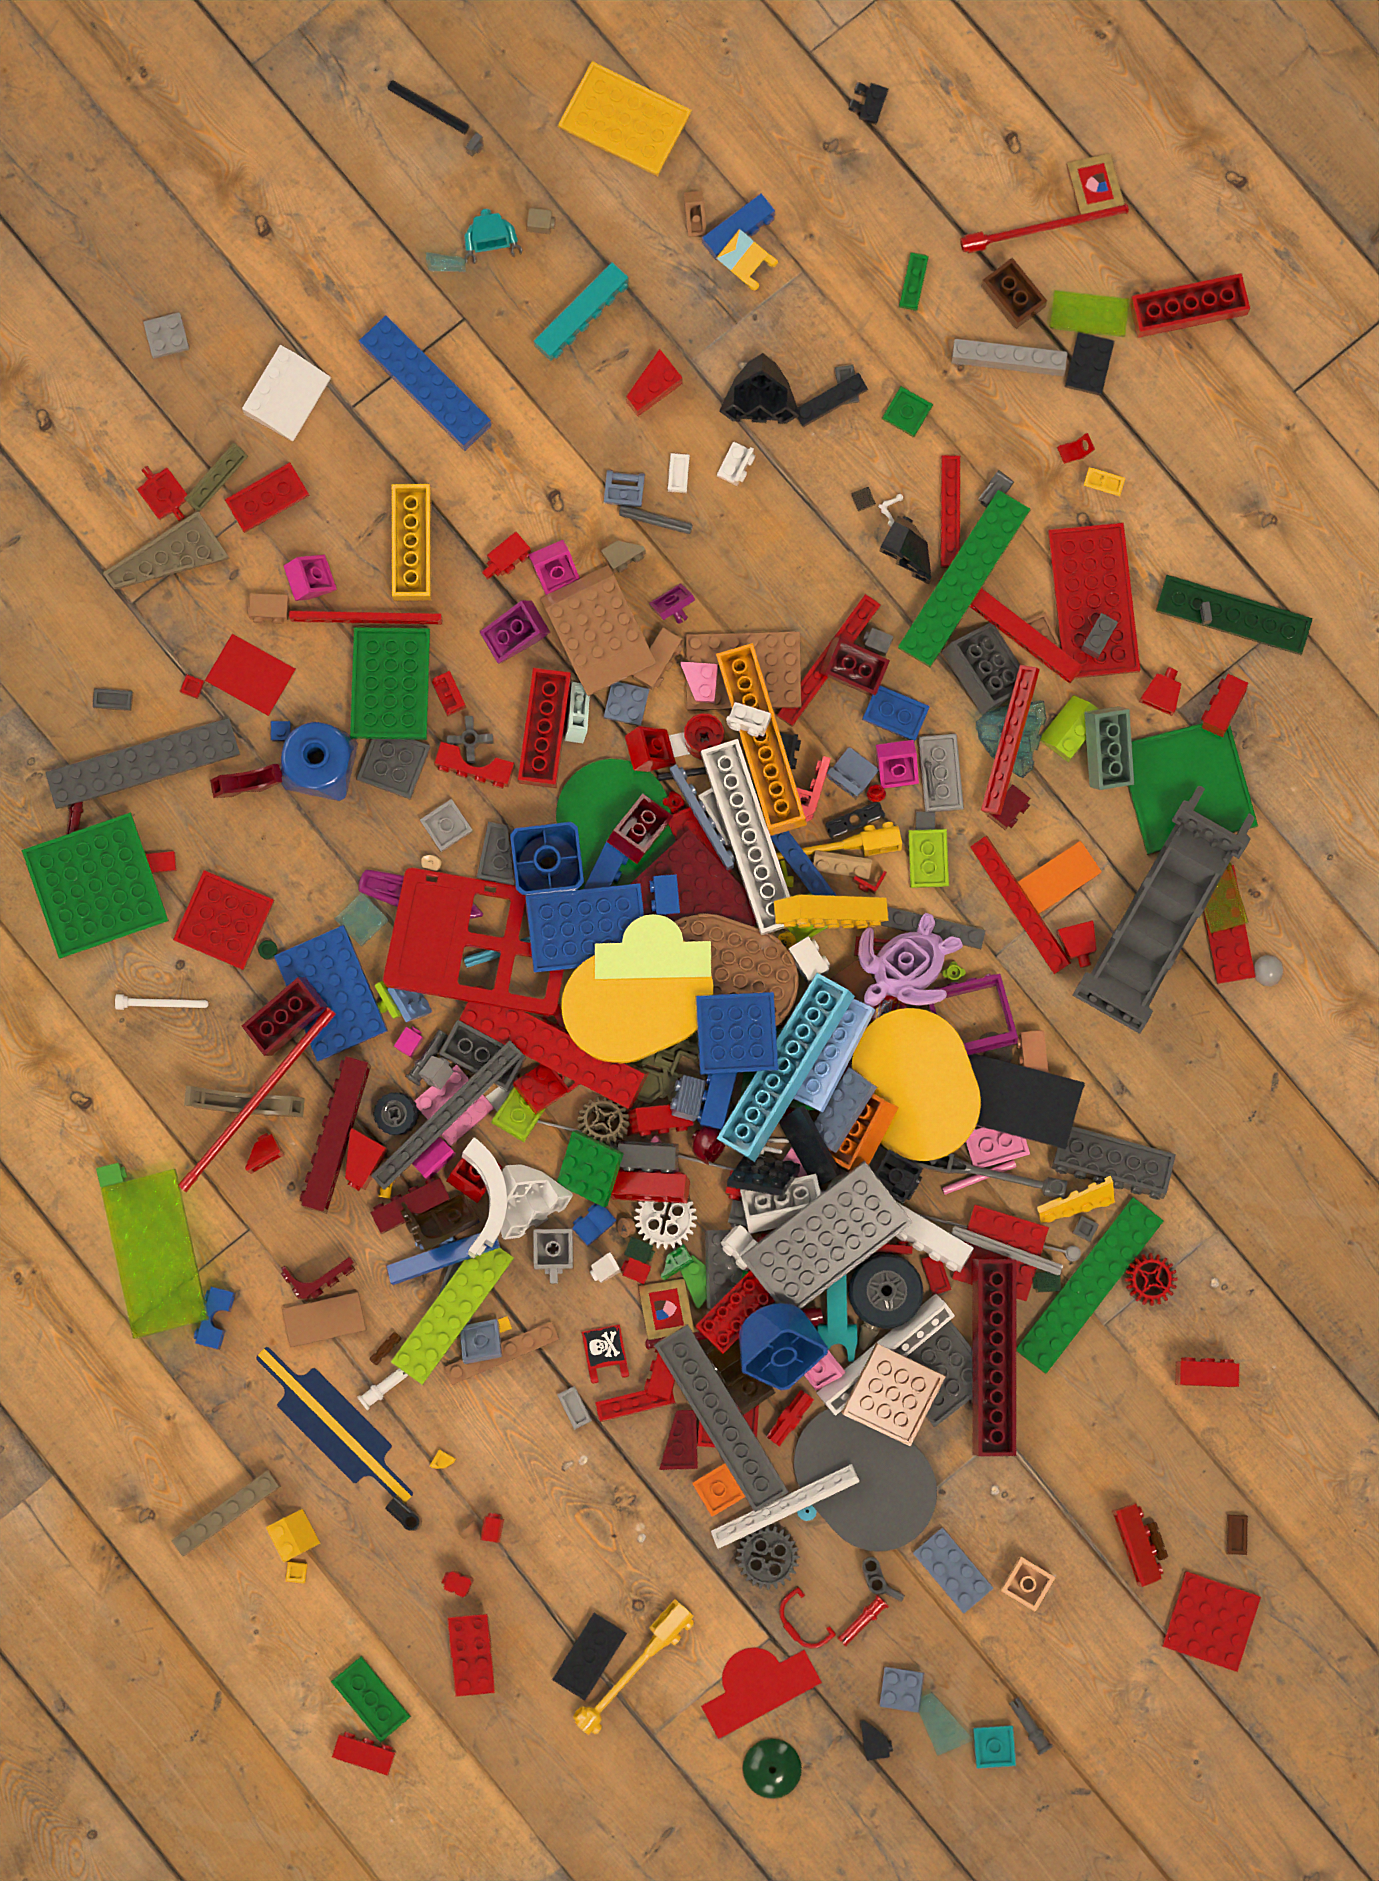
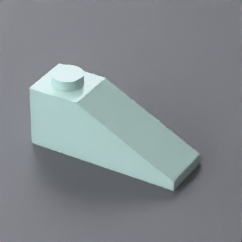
(577, 714)

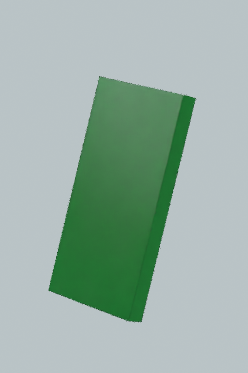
(370, 1699)

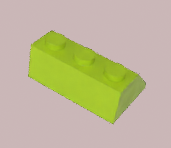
(1068, 729)

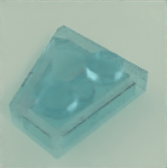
(445, 263)

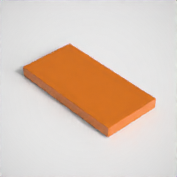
(1060, 877)

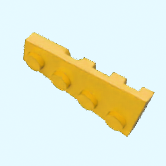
(1077, 1202)

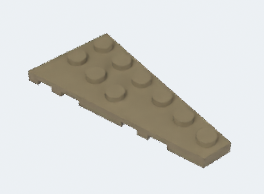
(177, 550)

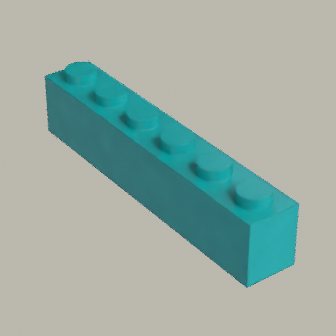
(581, 312)

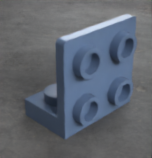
(852, 773)

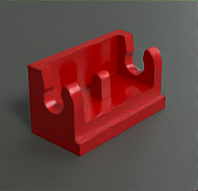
(448, 693)

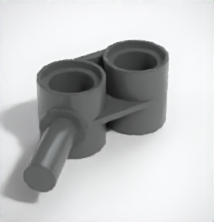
(877, 1574)

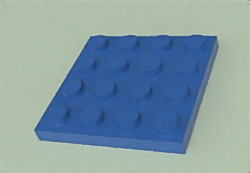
(736, 1033)

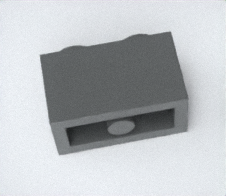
(1099, 636)

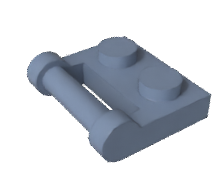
(624, 494)

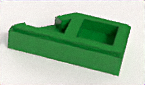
(676, 1261)

